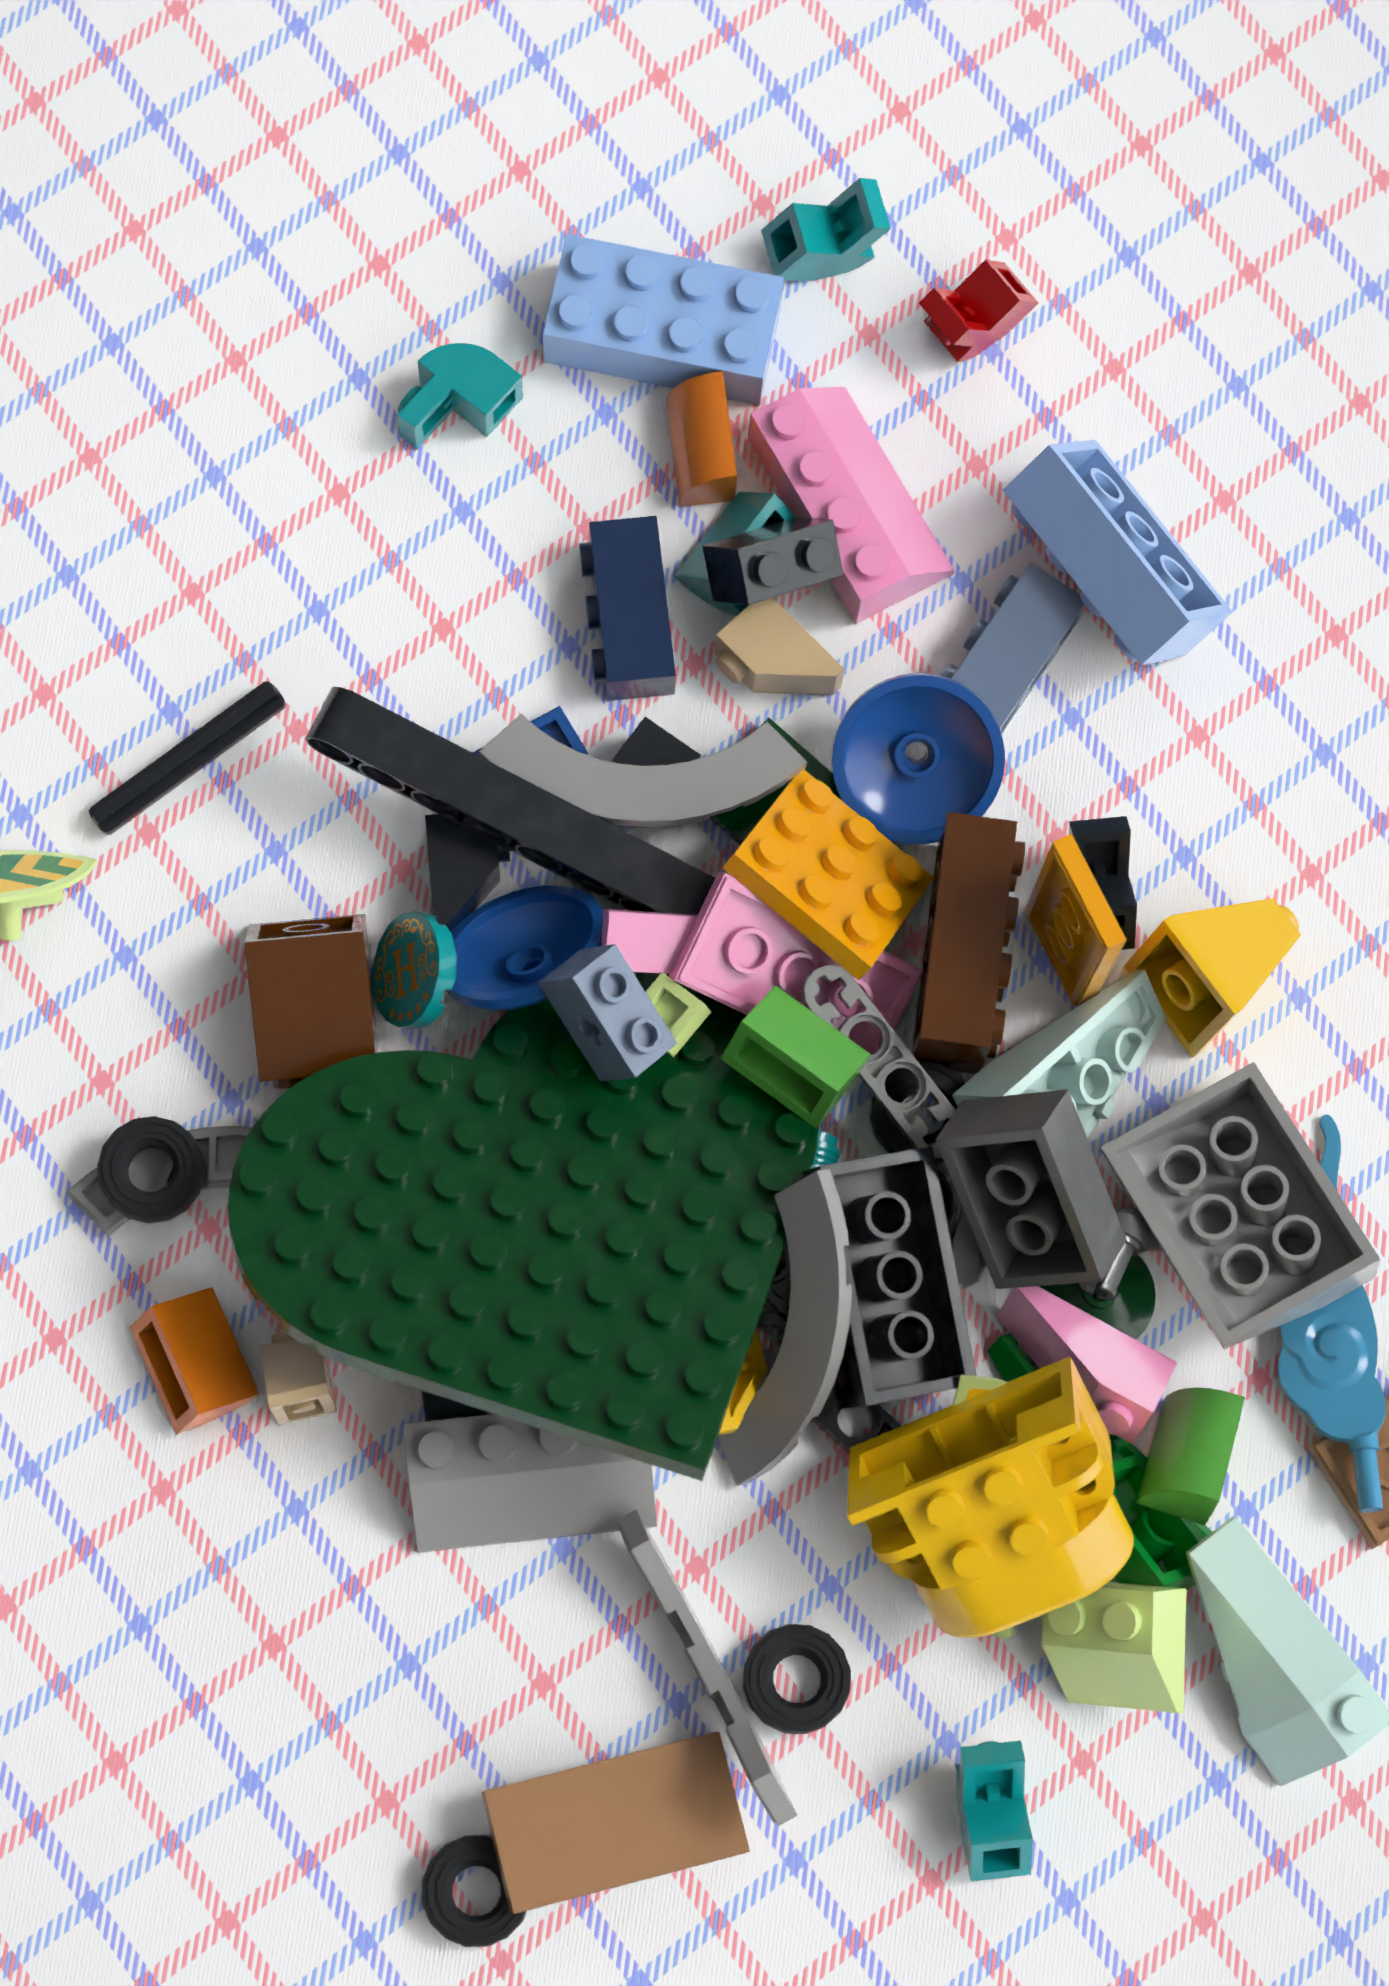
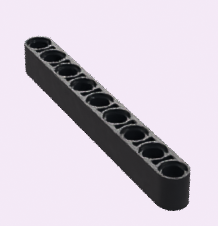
(504, 807)

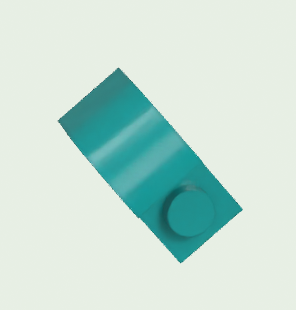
(827, 240)
(462, 381)
(994, 1810)

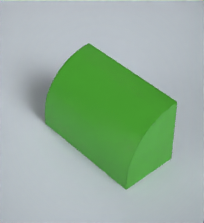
(795, 1056)
(1191, 1452)

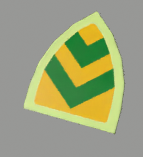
(35, 880)

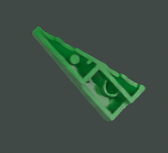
(1159, 1537)

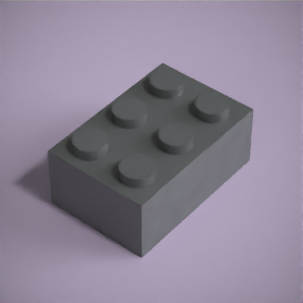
(1031, 1189)

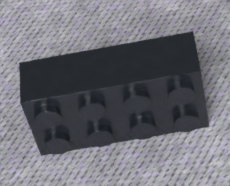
(906, 1294)

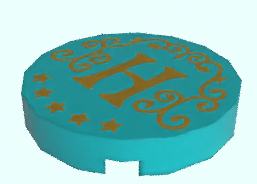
(413, 969)

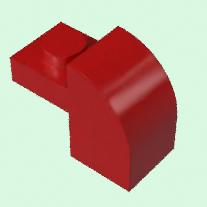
(978, 310)

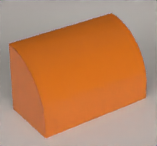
(702, 441)
(193, 1359)

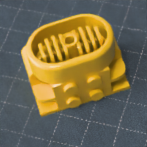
(996, 1503)

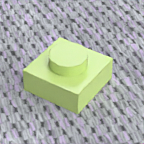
(678, 1009)

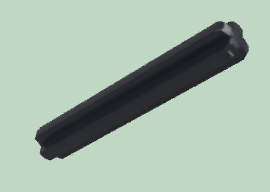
(187, 758)

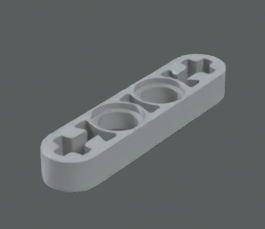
(888, 1057)

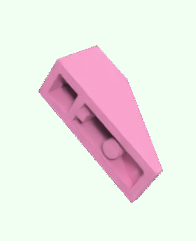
(1115, 1368)

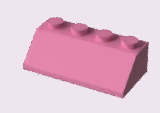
(836, 470)

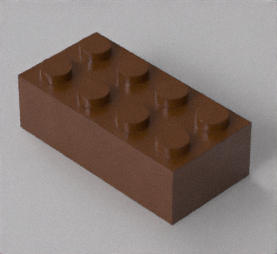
(965, 940)

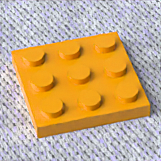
(829, 873)

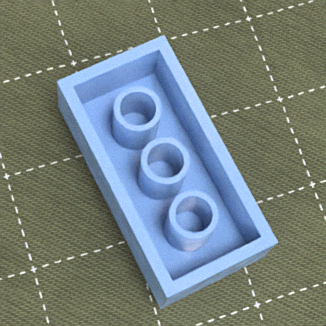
(661, 317)
(1116, 552)

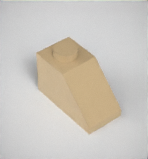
(775, 653)
(295, 1380)

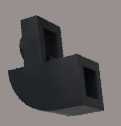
(1107, 853)

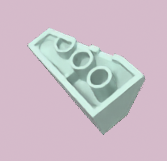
(1079, 1052)
(1290, 1678)

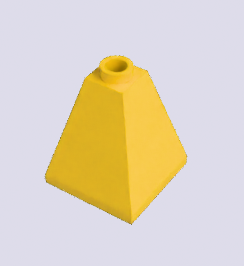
(1213, 964)

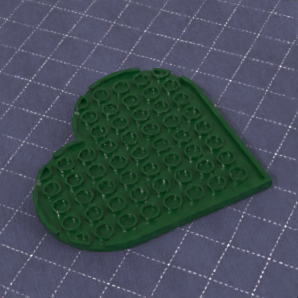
(529, 1228)

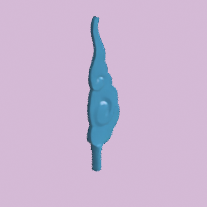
(1332, 1365)

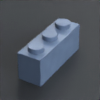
(1018, 641)

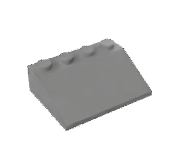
(1242, 1208)

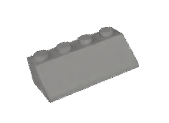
(516, 1483)

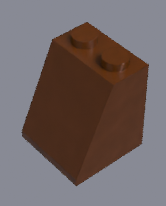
(309, 995)

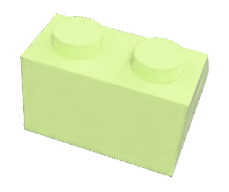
(1120, 1647)

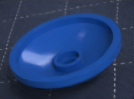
(907, 795)
(519, 942)

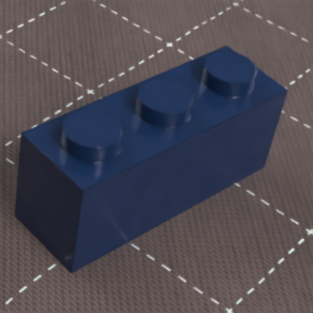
(628, 608)

